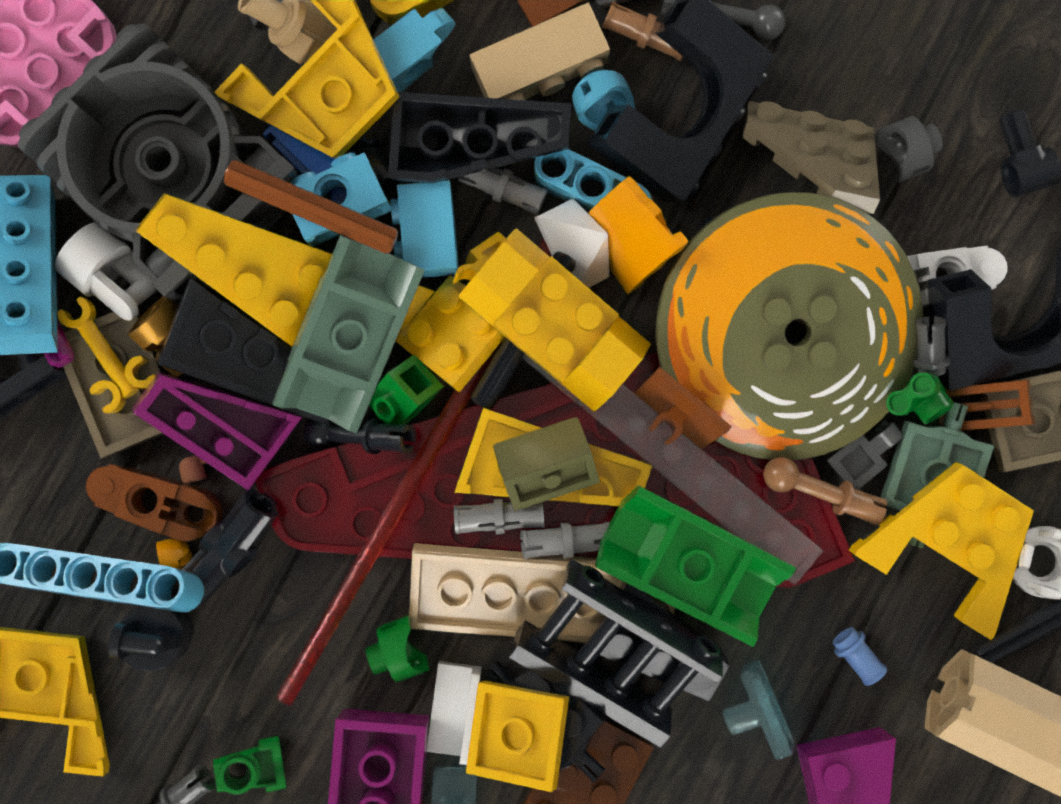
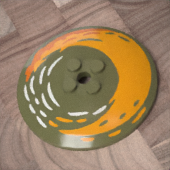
(755, 274)

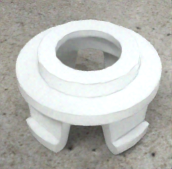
(1046, 586)

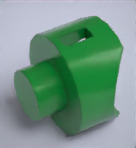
(395, 652)

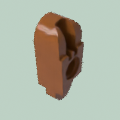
(122, 489)

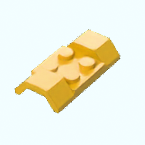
(555, 320)

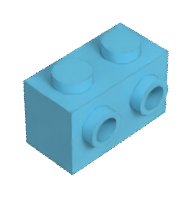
(426, 227)

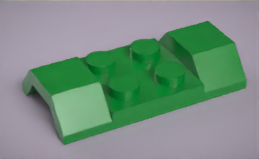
(690, 563)

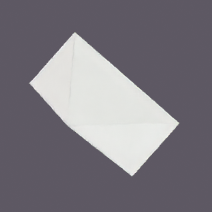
(577, 234)

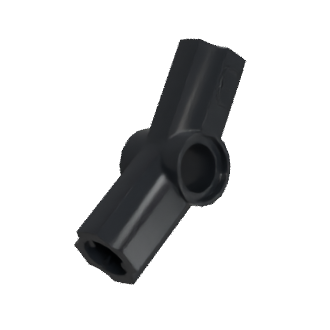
(231, 542)

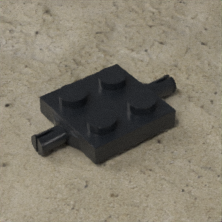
(580, 726)

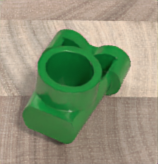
(923, 395)
(263, 768)

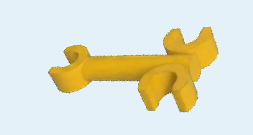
(124, 379)

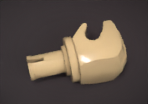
(293, 25)

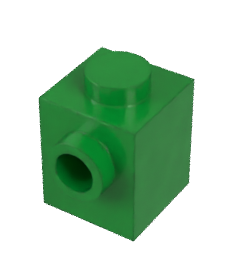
(404, 392)

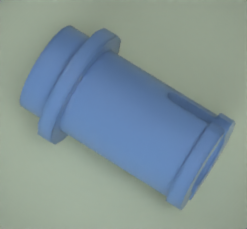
(860, 657)

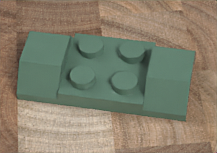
(348, 333)

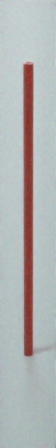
(380, 534)

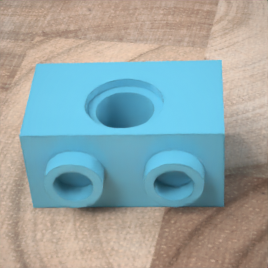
(362, 188)

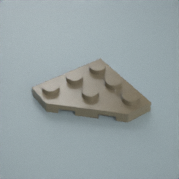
(825, 150)

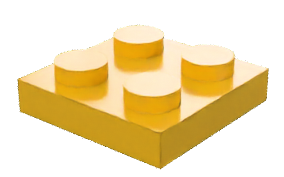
(450, 336)
(517, 735)

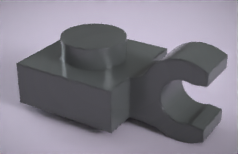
(861, 458)

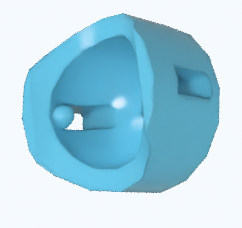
(597, 94)

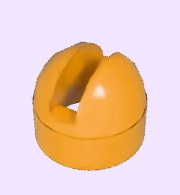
(173, 553)

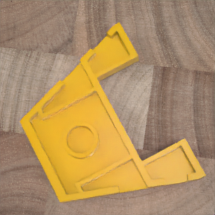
(331, 95)
(967, 524)
(51, 681)

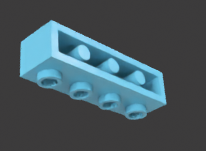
(28, 265)

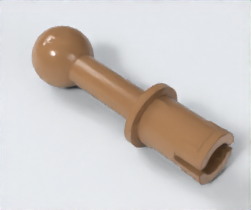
(783, 475)

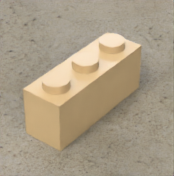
(542, 57)

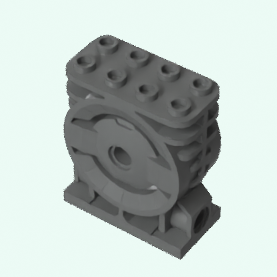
(102, 116)

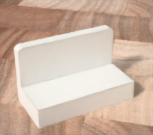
(453, 709)

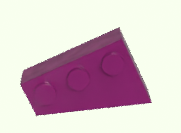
(215, 425)
(849, 768)

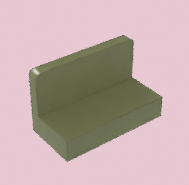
(546, 463)

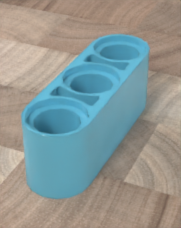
(576, 172)

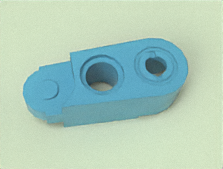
(410, 45)

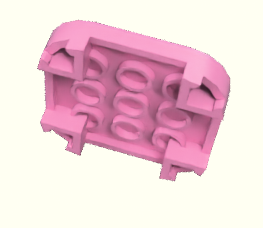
(43, 52)

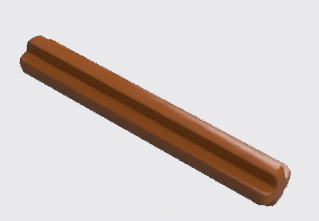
(310, 206)

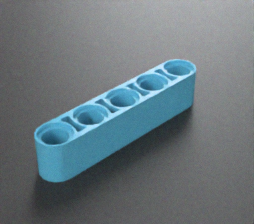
(112, 581)

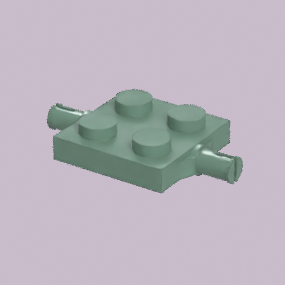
(927, 453)

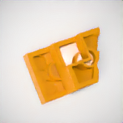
(636, 234)

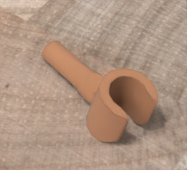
(192, 469)

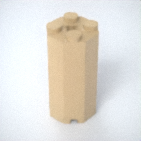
(999, 719)

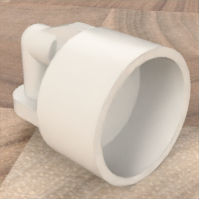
(94, 261)

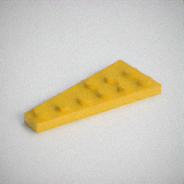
(246, 264)

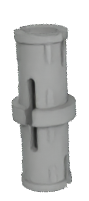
(507, 188)
(496, 517)
(562, 540)

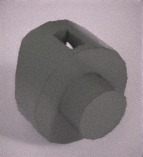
(910, 146)

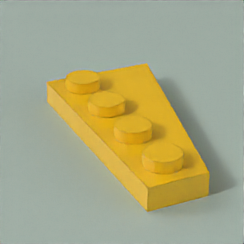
(482, 474)

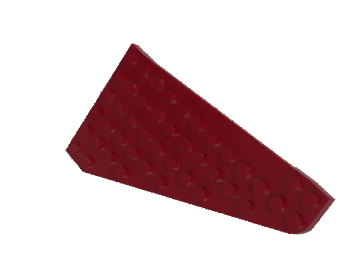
(339, 493)

